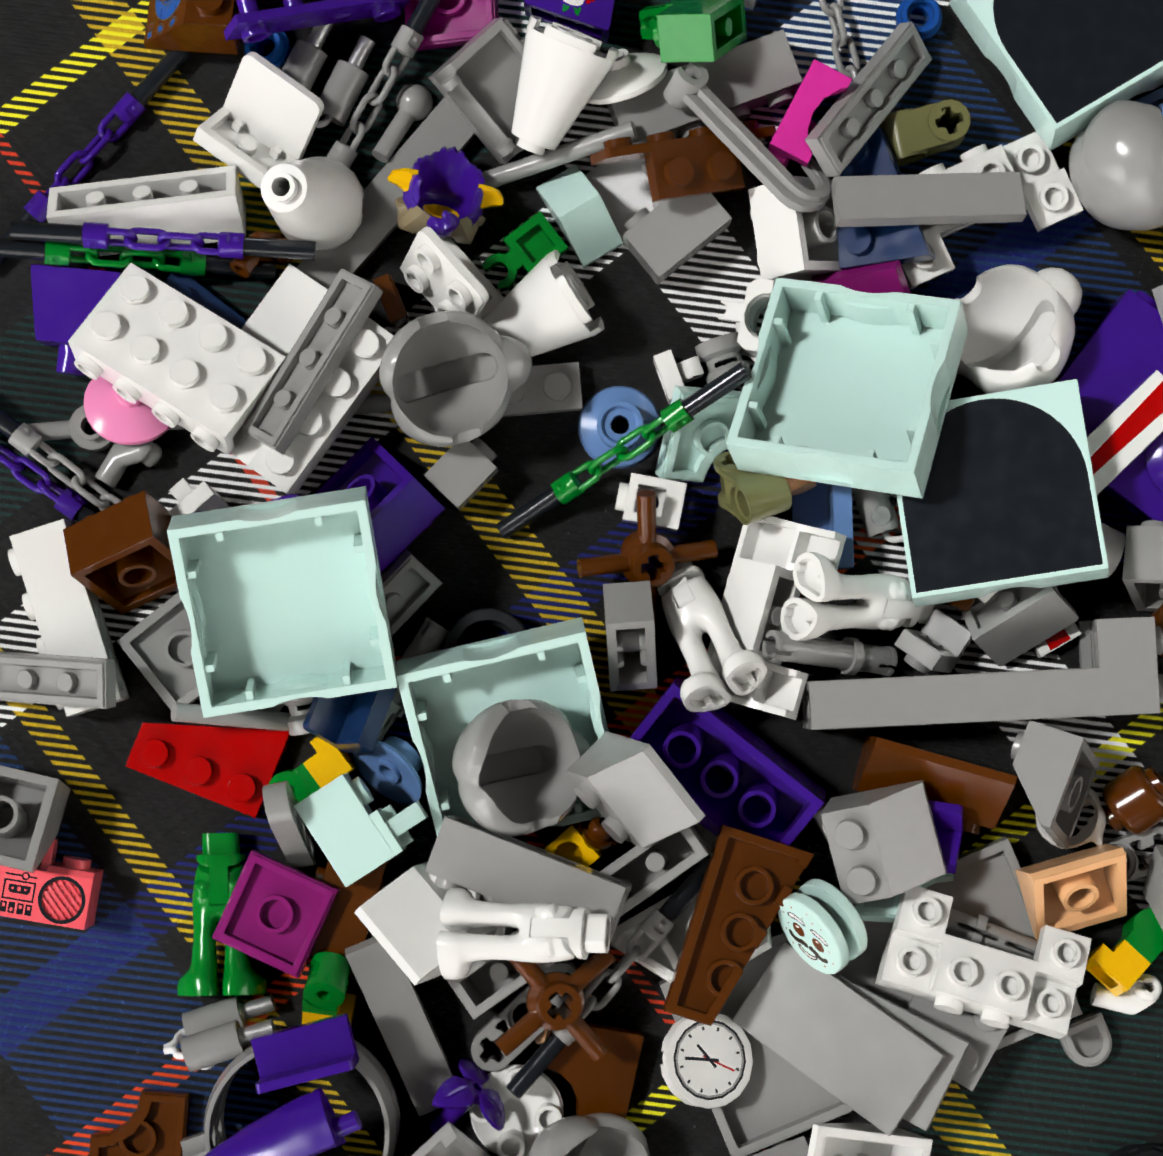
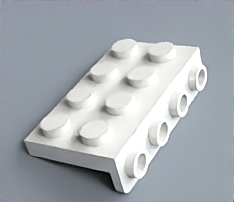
(175, 358)

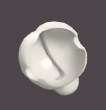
(1018, 327)

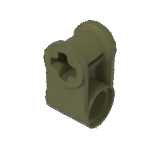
(916, 133)
(750, 494)

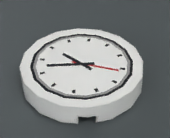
(706, 1062)

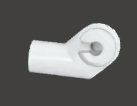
(1137, 998)

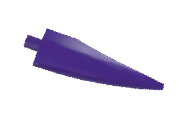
(294, 1129)

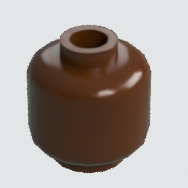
(1134, 800)

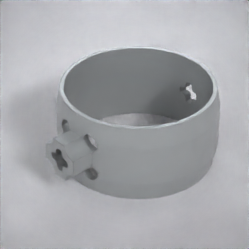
(368, 1066)

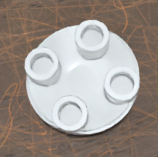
(523, 1117)

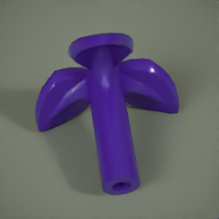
(460, 1094)

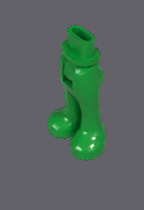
(211, 891)

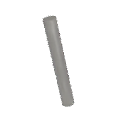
(249, 719)

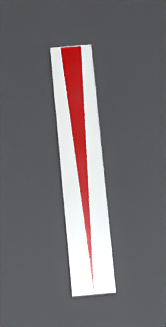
(1124, 435)

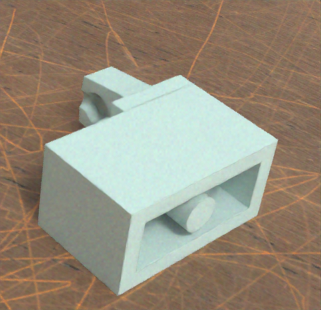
(350, 832)

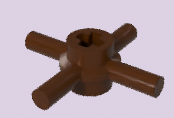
(646, 553)
(567, 1015)

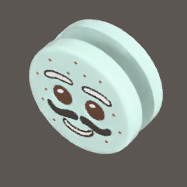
(823, 926)

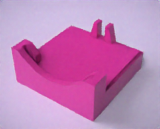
(790, 136)

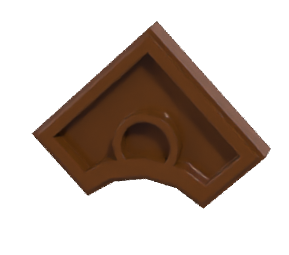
(603, 1083)
(151, 1130)

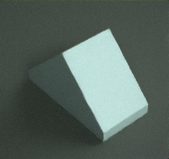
(580, 215)

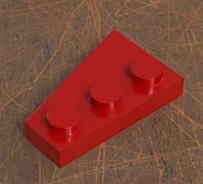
(211, 761)

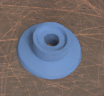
(608, 405)
(392, 769)

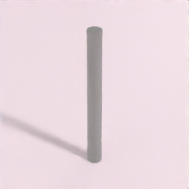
(552, 158)

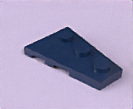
(879, 243)

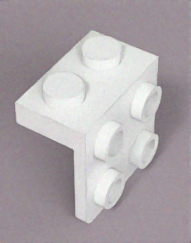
(262, 120)
(447, 276)

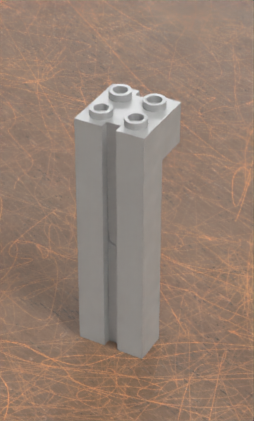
(1113, 679)

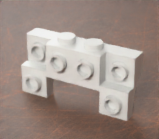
(1046, 192)
(754, 598)
(980, 978)

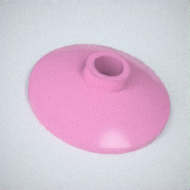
(119, 419)

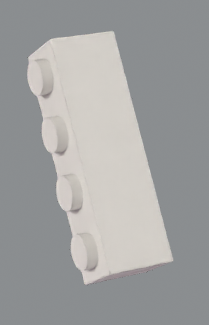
(170, 201)
(63, 607)

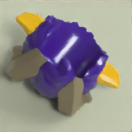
(444, 195)

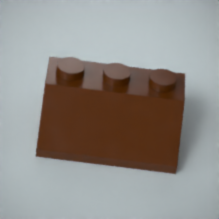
(946, 779)

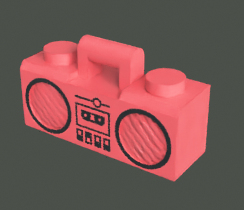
(53, 894)

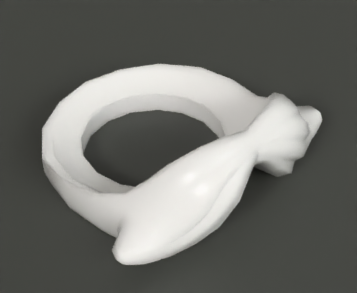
(1089, 833)

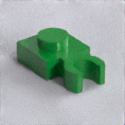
(527, 248)

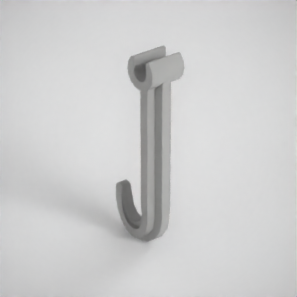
(689, 91)

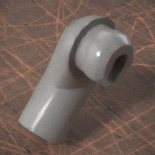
(124, 455)

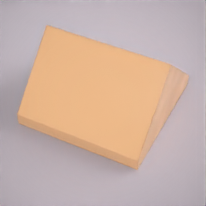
(1075, 889)

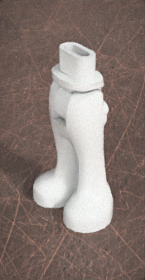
(881, 602)
(690, 612)
(544, 935)

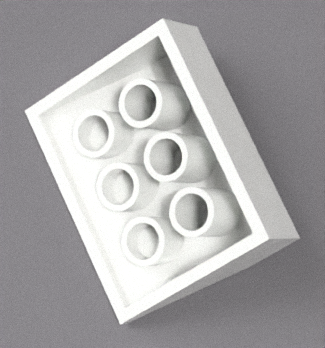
(278, 325)

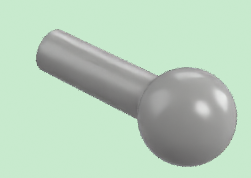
(413, 104)

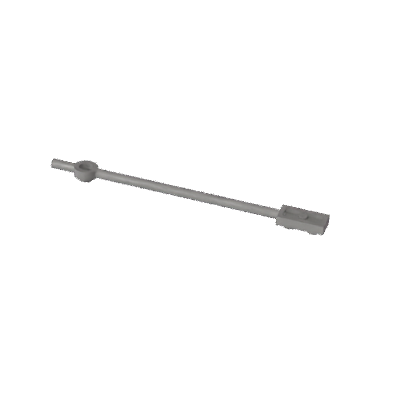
(547, 390)

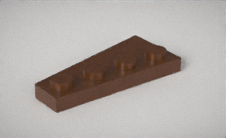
(730, 919)

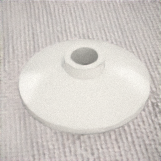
(629, 77)

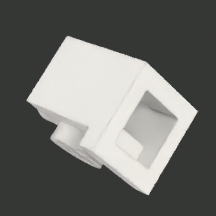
(668, 493)

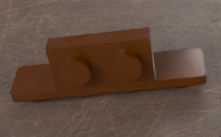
(683, 165)

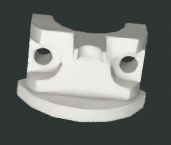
(747, 314)

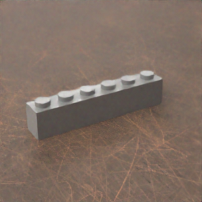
(644, 868)

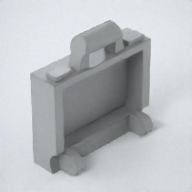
(483, 85)

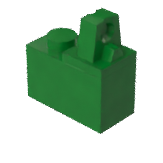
(694, 28)

